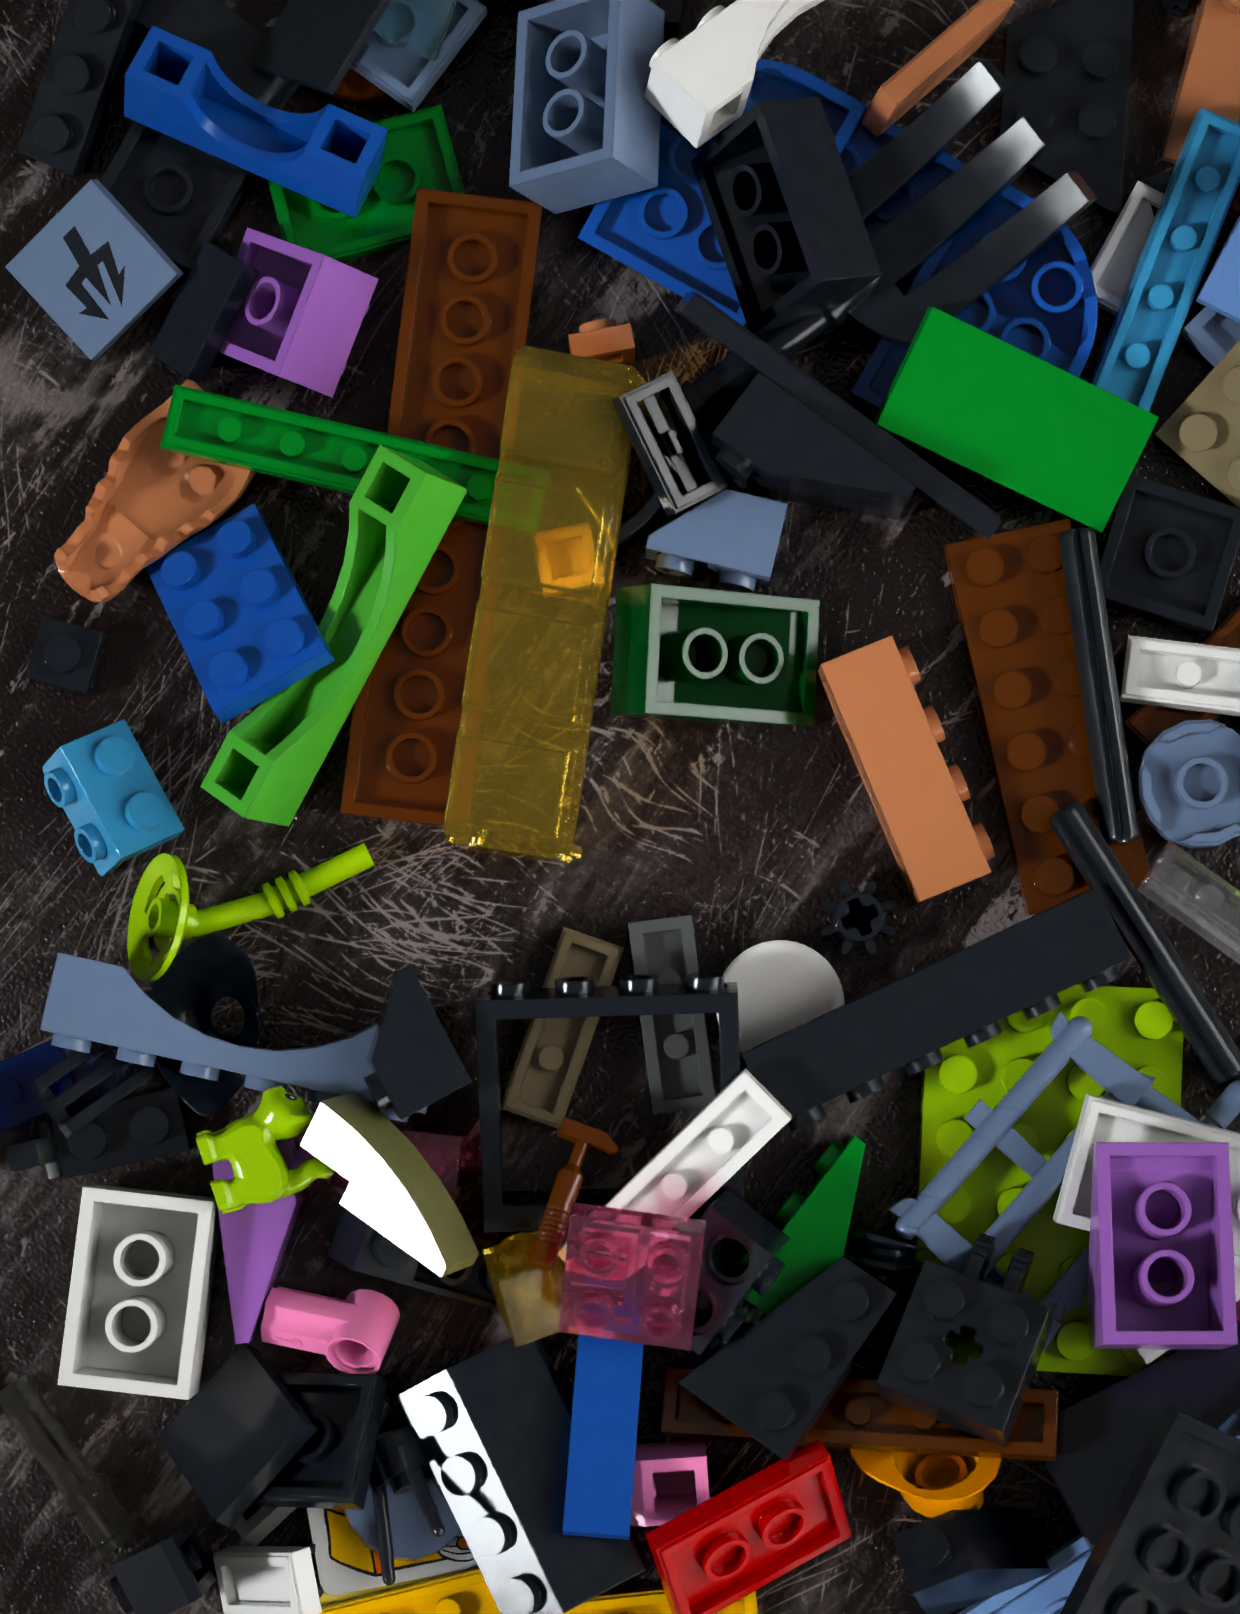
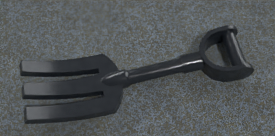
(910, 242)

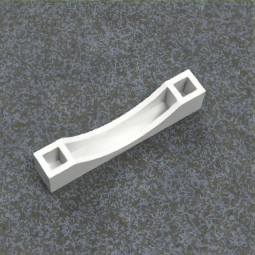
(709, 73)

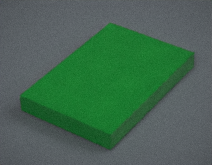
(414, 157)

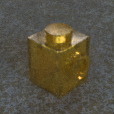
(524, 1295)

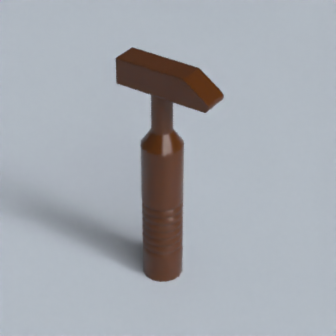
(566, 1190)

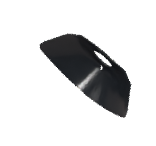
(196, 982)

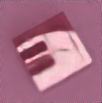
(631, 1276)

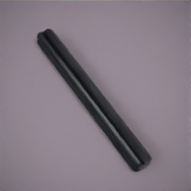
(1098, 686)
(1147, 942)

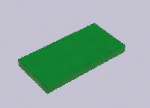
(1015, 419)

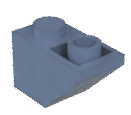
(724, 536)

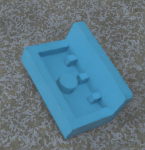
(110, 797)

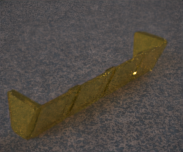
(541, 609)

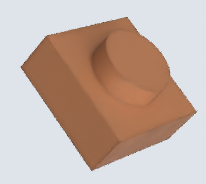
(604, 341)

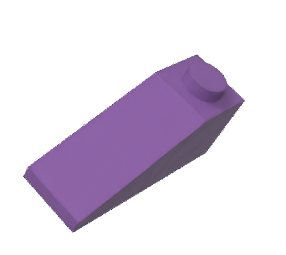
(255, 1246)

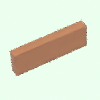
(934, 64)

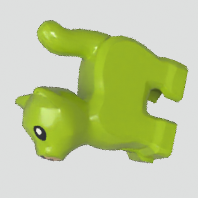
(256, 1161)

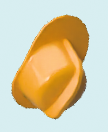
(931, 1481)

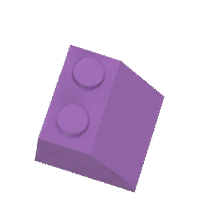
(298, 312)

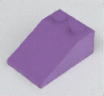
(1161, 1247)

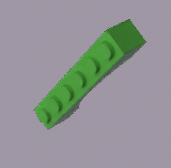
(392, 535)

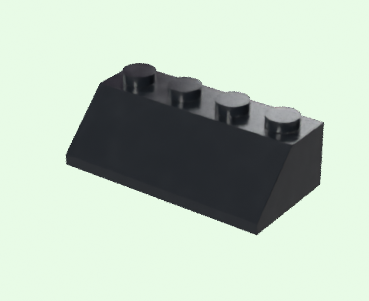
(501, 1456)

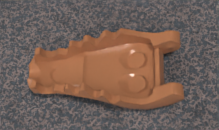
(144, 509)

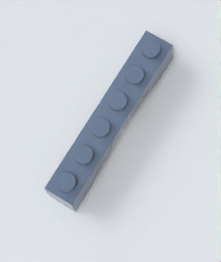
(107, 1006)

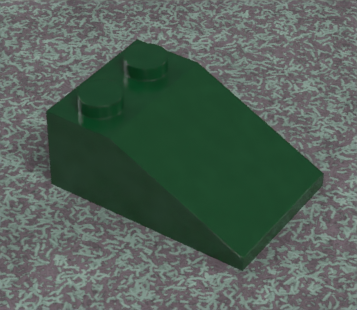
(714, 656)

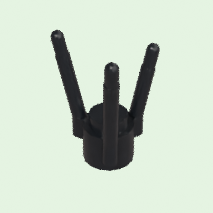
(405, 1467)

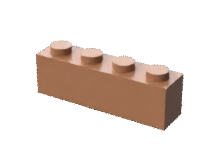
(904, 769)

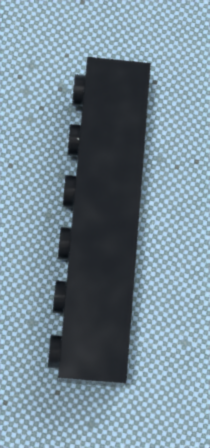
(939, 1005)

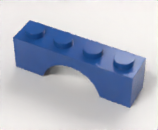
(189, 98)

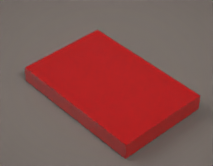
(750, 1533)

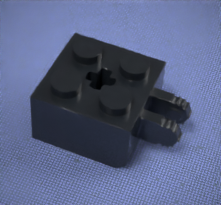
(961, 1309)

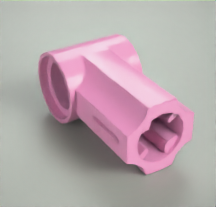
(347, 1331)

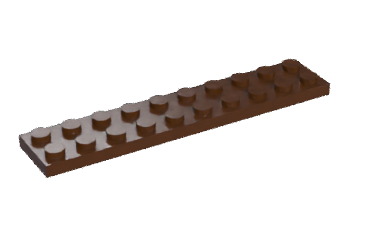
(450, 389)

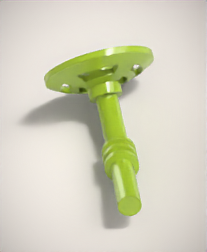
(175, 920)

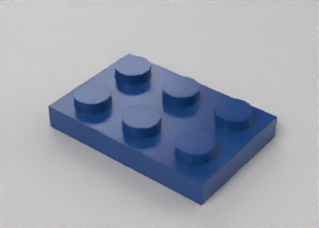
(239, 613)

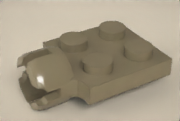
(1208, 427)

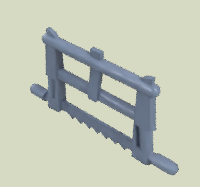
(994, 1128)

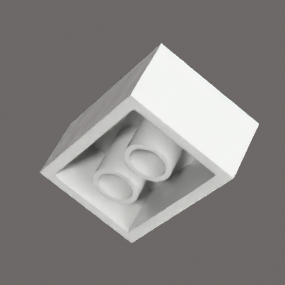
(140, 1292)

